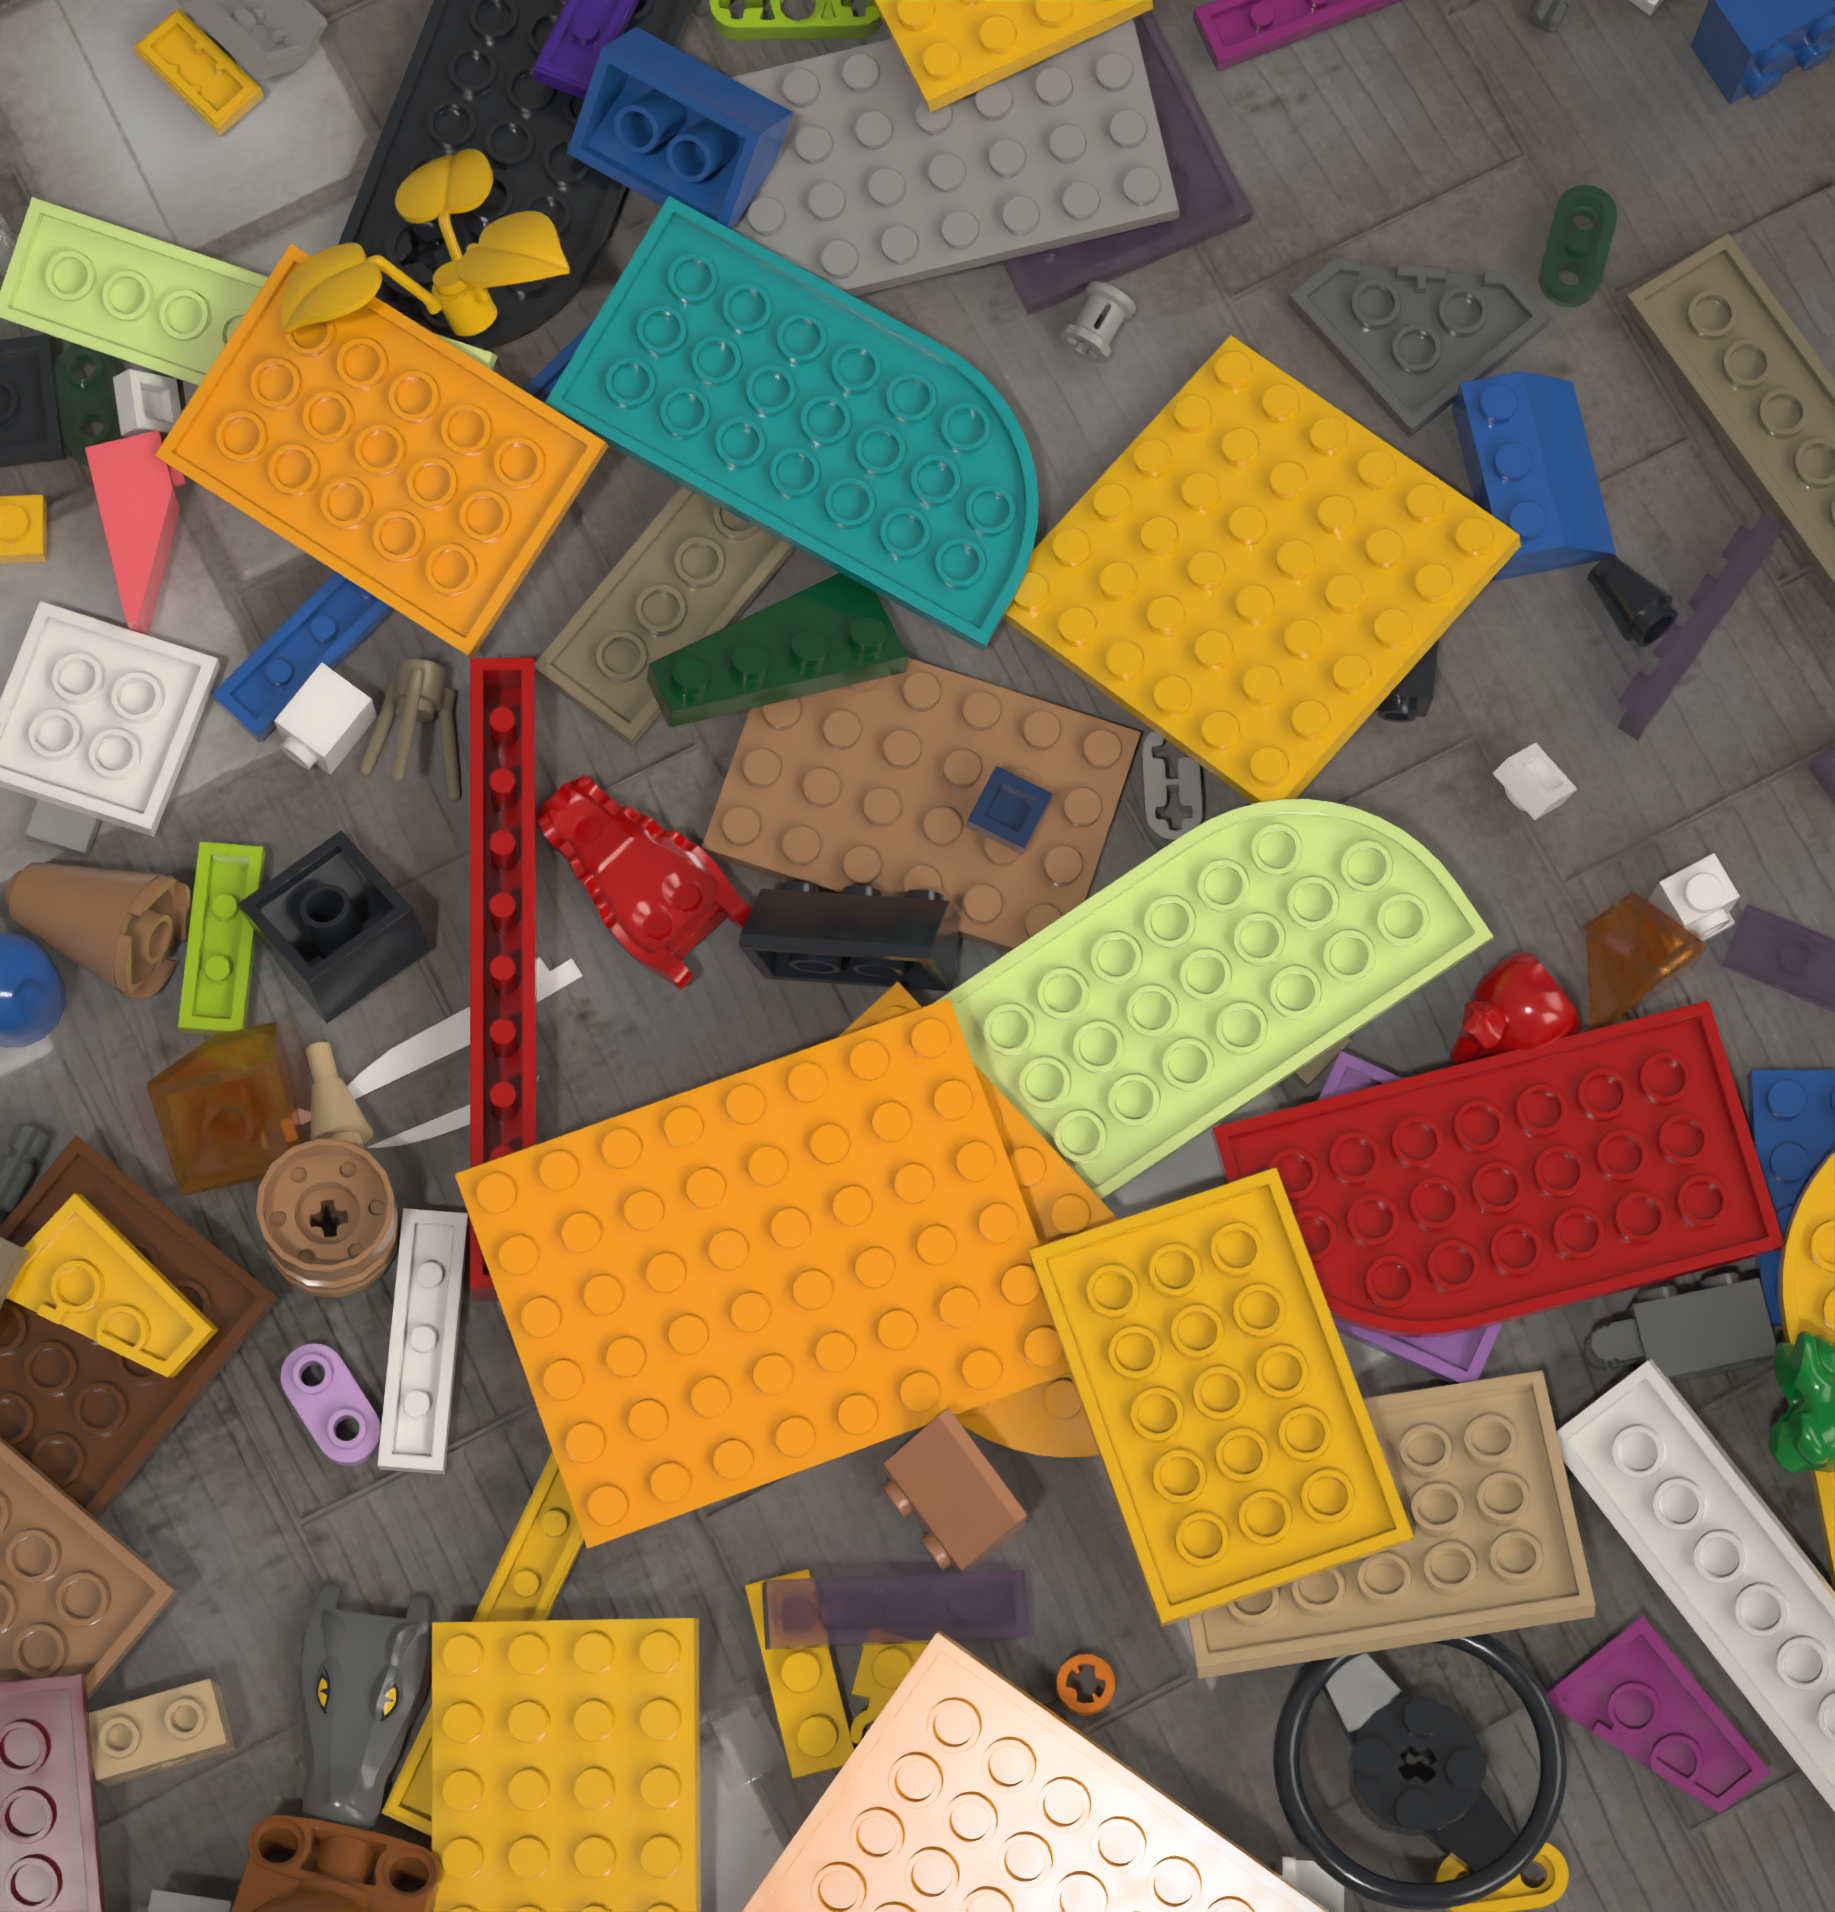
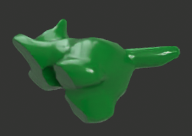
(1806, 1433)

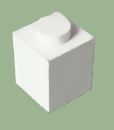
(324, 720)

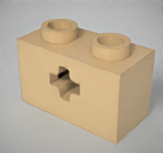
(159, 1732)

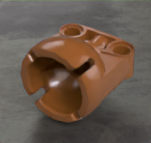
(332, 1870)

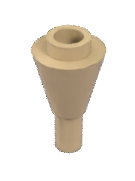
(332, 1105)

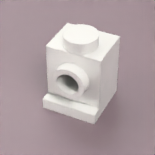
(1698, 898)

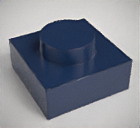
(1009, 810)

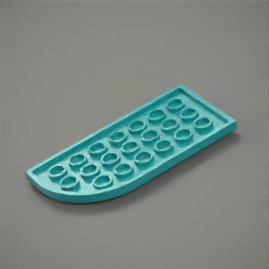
(811, 421)

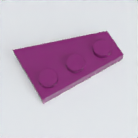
(1660, 1716)

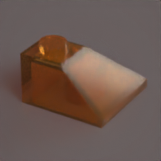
(227, 1109)

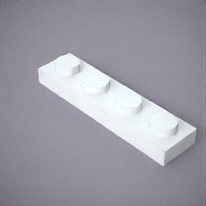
(423, 1341)

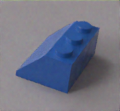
(677, 128)
(1533, 469)

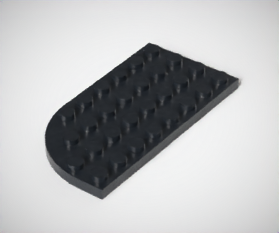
(477, 91)

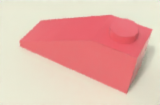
(138, 518)

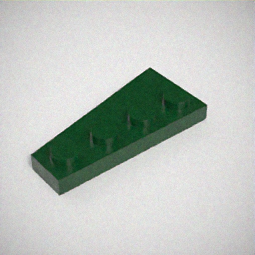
(789, 650)

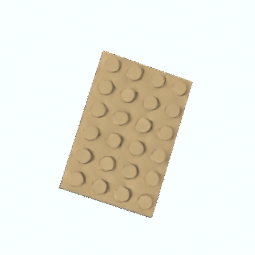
(1487, 1549)

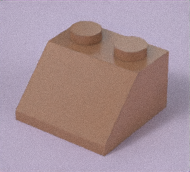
(952, 1495)

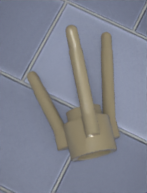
(415, 698)

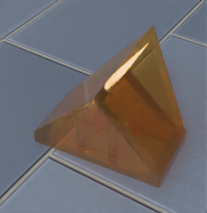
(1634, 957)

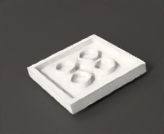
(100, 717)

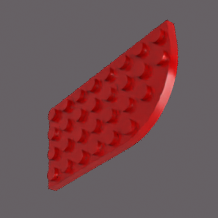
(1520, 1178)

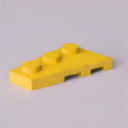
(107, 1290)

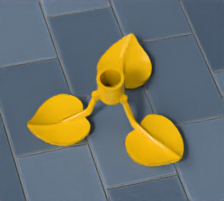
(508, 252)

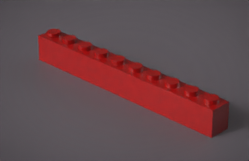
(502, 921)

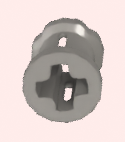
(1113, 308)

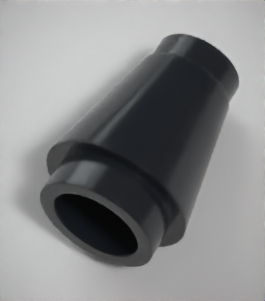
(1633, 602)

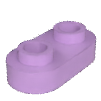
(330, 1403)

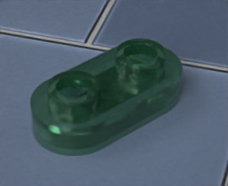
(1577, 249)
(86, 399)

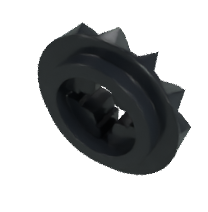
(396, 246)

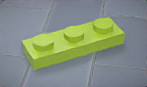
(220, 940)

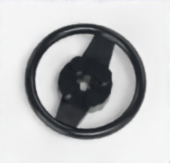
(1445, 1810)

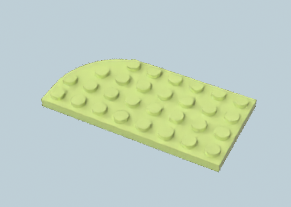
(1210, 978)

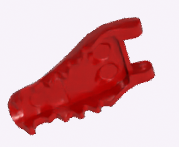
(645, 881)

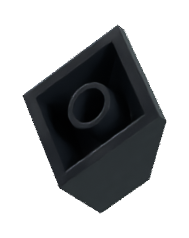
(335, 926)

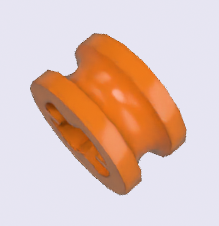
(1101, 1674)

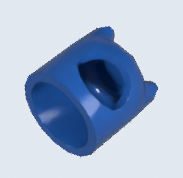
(29, 992)

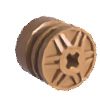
(319, 1182)

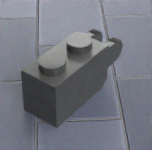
(1689, 1333)

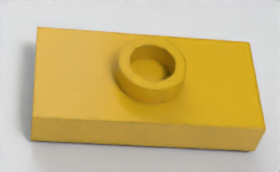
(198, 72)

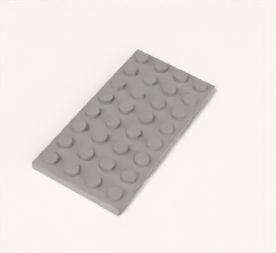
(897, 195)

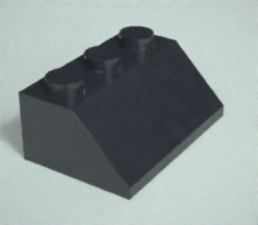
(852, 937)

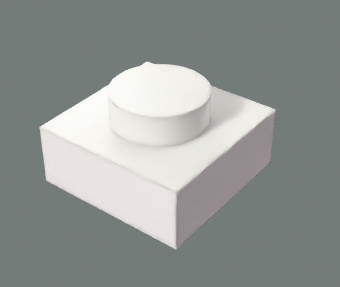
(146, 402)
(1534, 781)

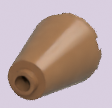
(105, 920)

